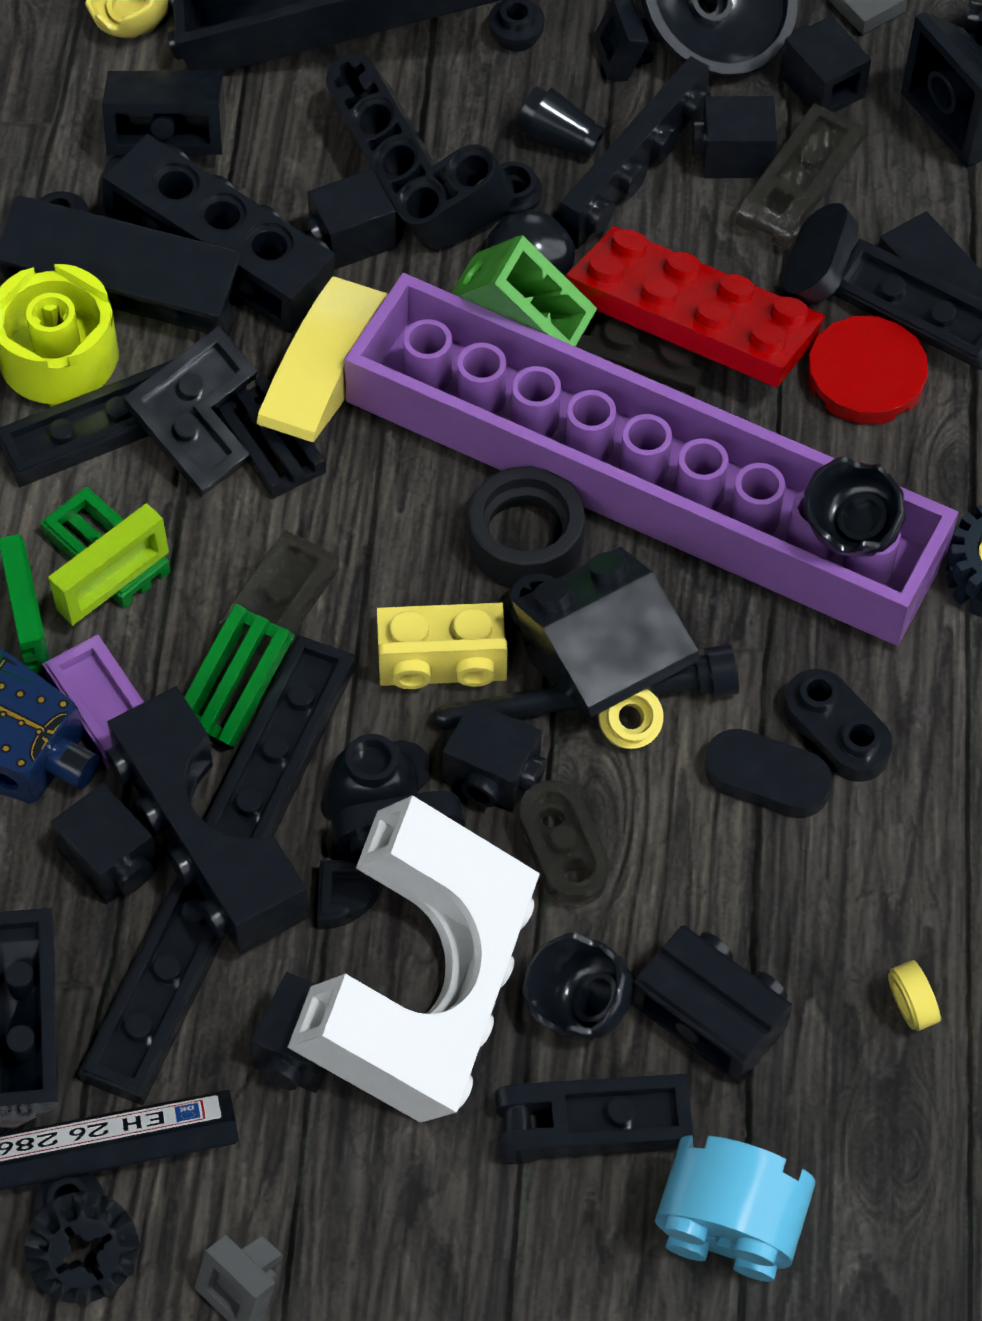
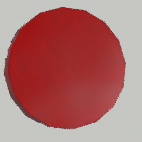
(867, 369)

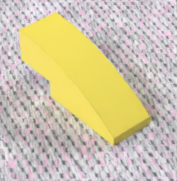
(312, 372)

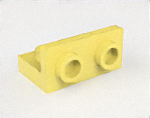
(442, 645)

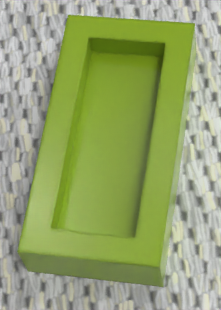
(109, 564)

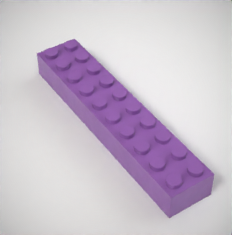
(633, 452)

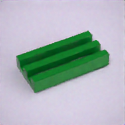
(108, 518)
(24, 602)
(215, 662)

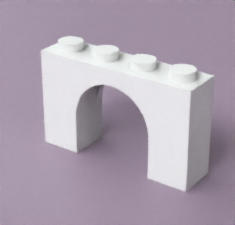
(478, 907)

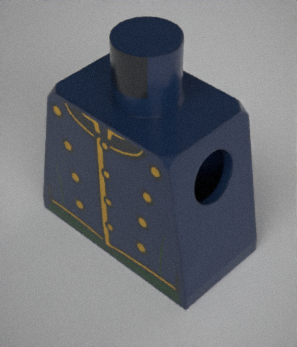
(38, 735)

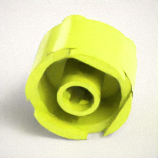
(56, 334)

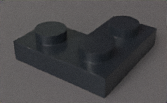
(180, 405)

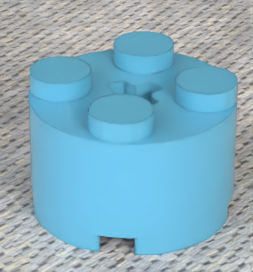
(734, 1205)

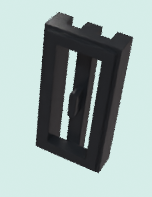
(296, 475)

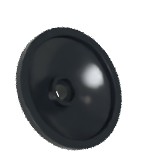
(729, 38)

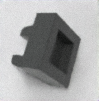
(239, 1279)

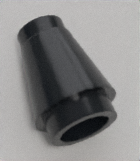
(558, 123)

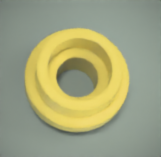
(650, 725)

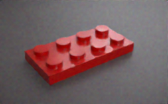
(696, 305)

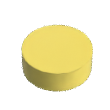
(914, 995)

